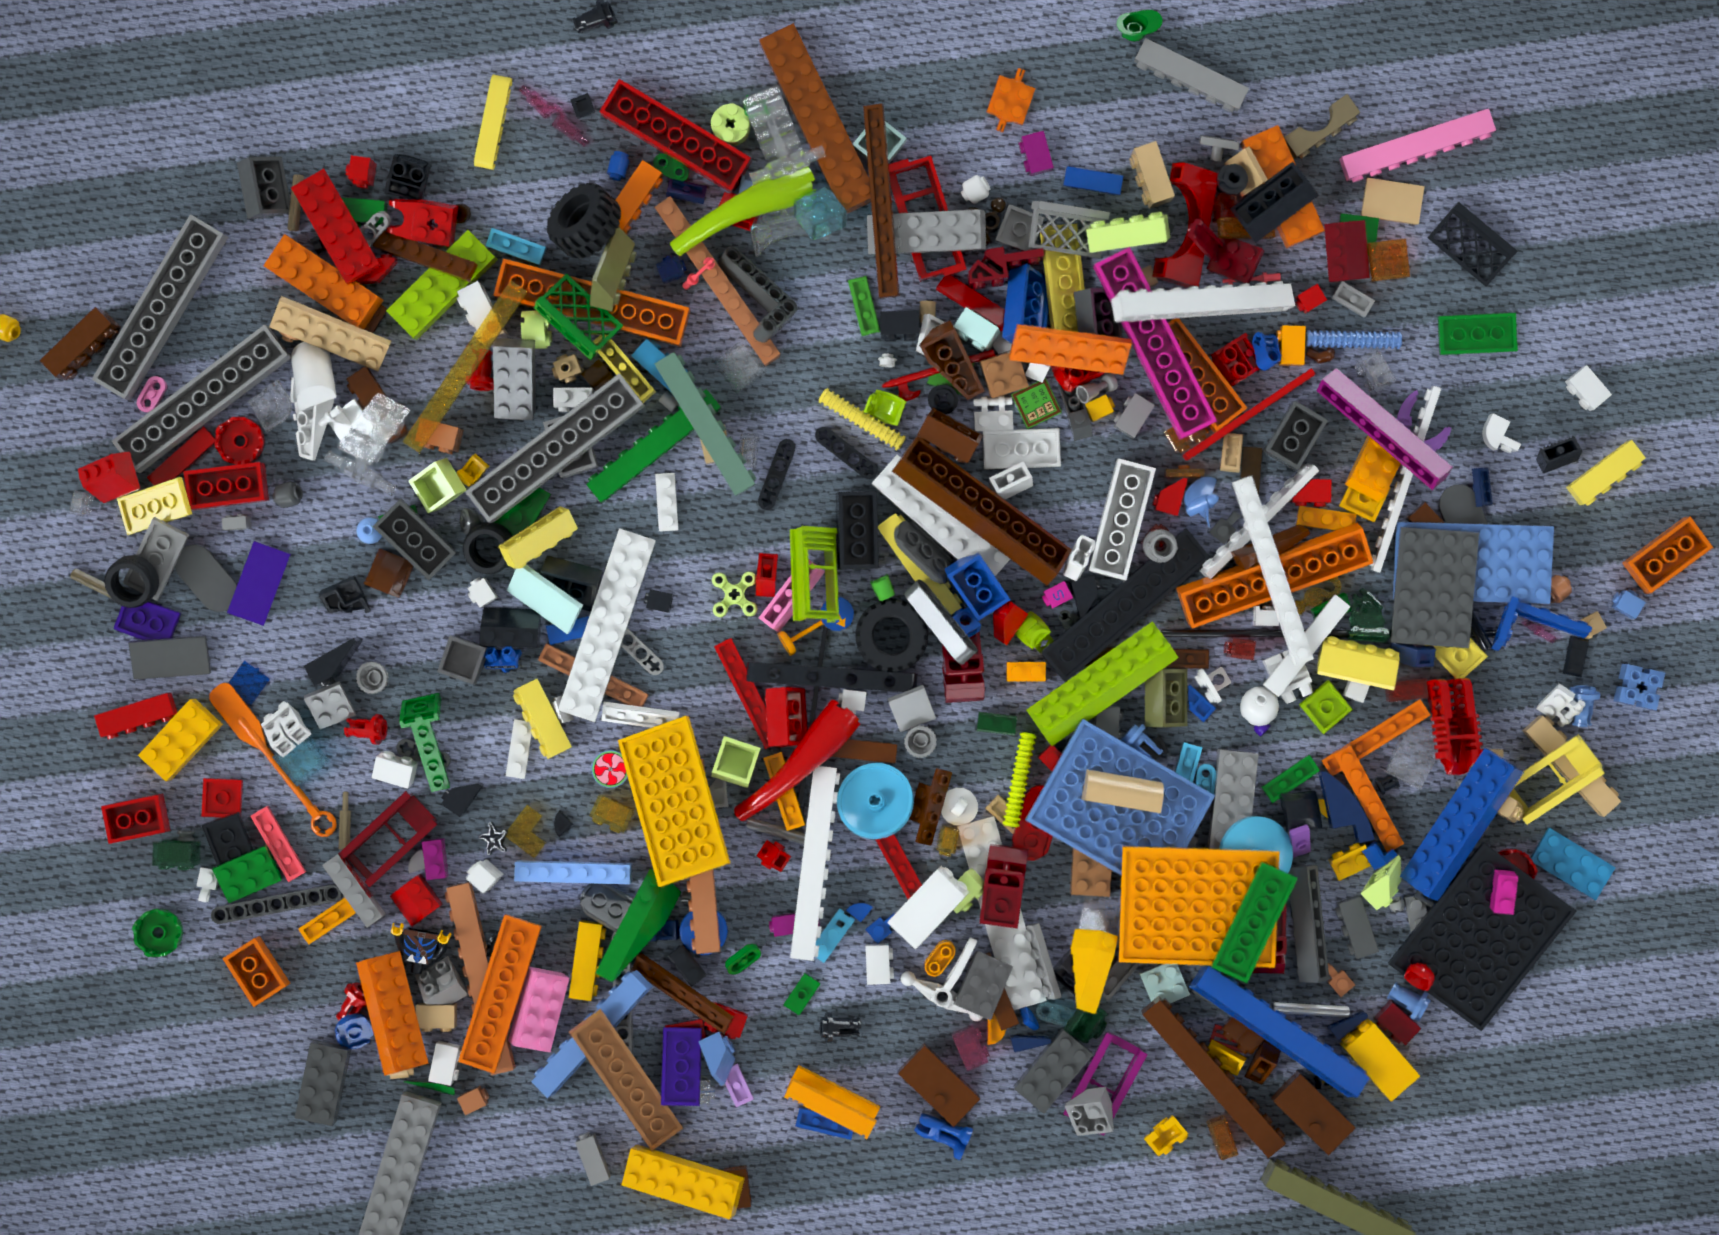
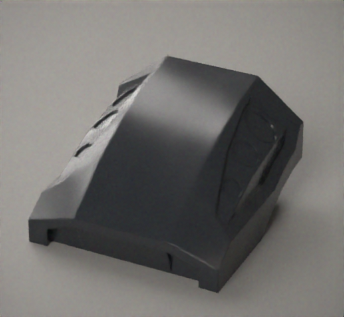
(405, 176)
(1301, 810)

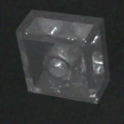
(81, 503)

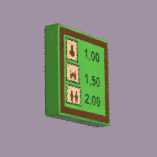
(1036, 403)

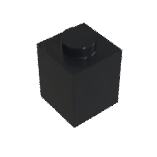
(658, 600)

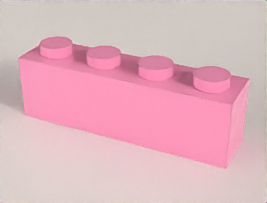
(780, 608)

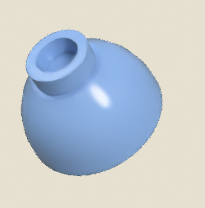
(366, 532)

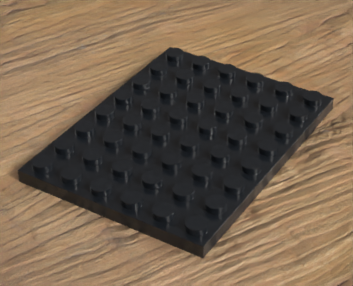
(1478, 952)

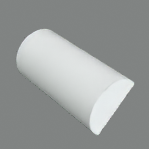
(312, 375)

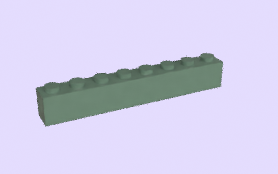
(705, 424)

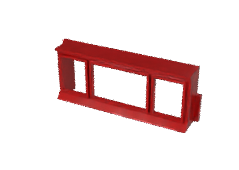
(903, 166)

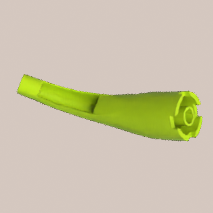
(752, 202)

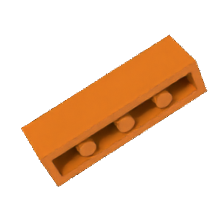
(637, 192)

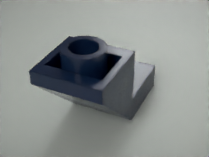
(1415, 656)

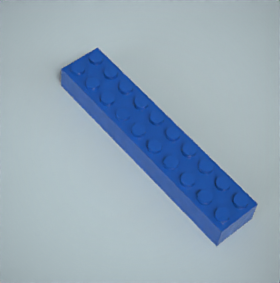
(1280, 1032)

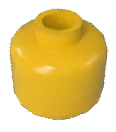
(9, 328)

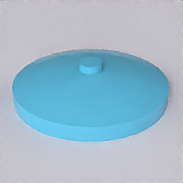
(875, 801)
(1260, 834)

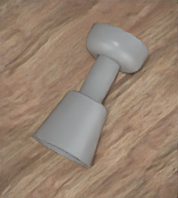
(1089, 391)

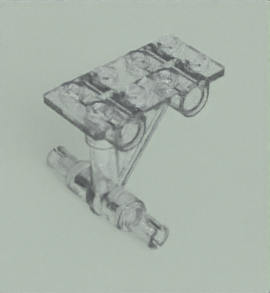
(777, 136)
(368, 441)

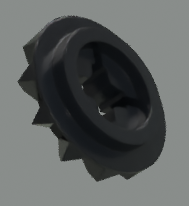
(945, 407)

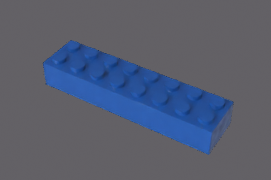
(1461, 824)

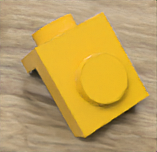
(472, 470)

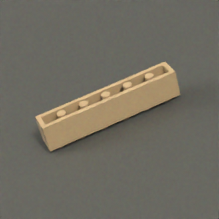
(1548, 739)

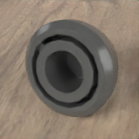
(469, 519)

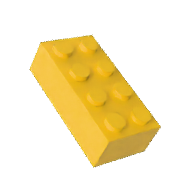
(180, 739)

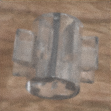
(707, 1092)

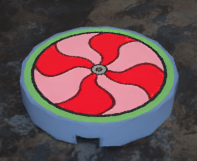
(609, 769)

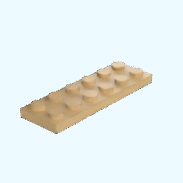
(329, 333)

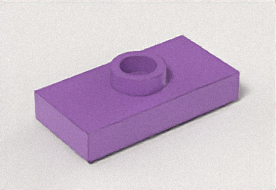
(1300, 840)

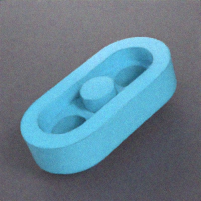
(1206, 782)

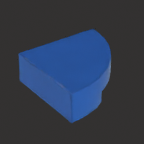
(859, 910)
(1029, 1018)

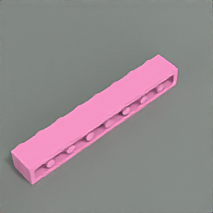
(1417, 144)

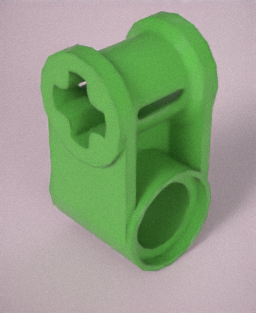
(883, 588)

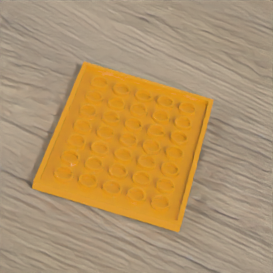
(1184, 901)

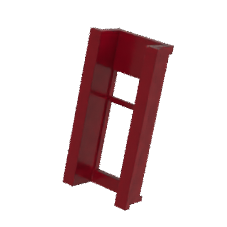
(413, 812)

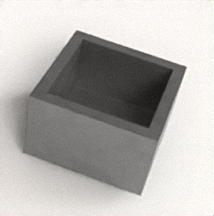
(462, 660)

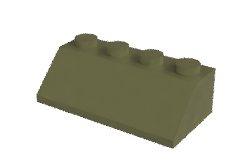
(612, 270)

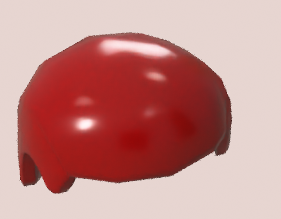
(1419, 976)

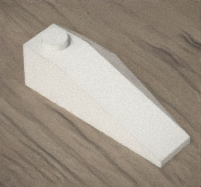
(309, 431)

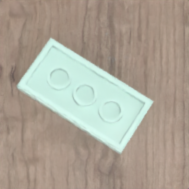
(545, 598)

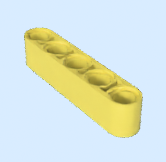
(492, 121)

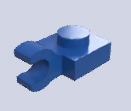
(879, 929)

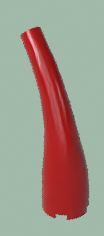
(819, 743)

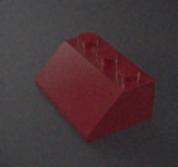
(1347, 251)

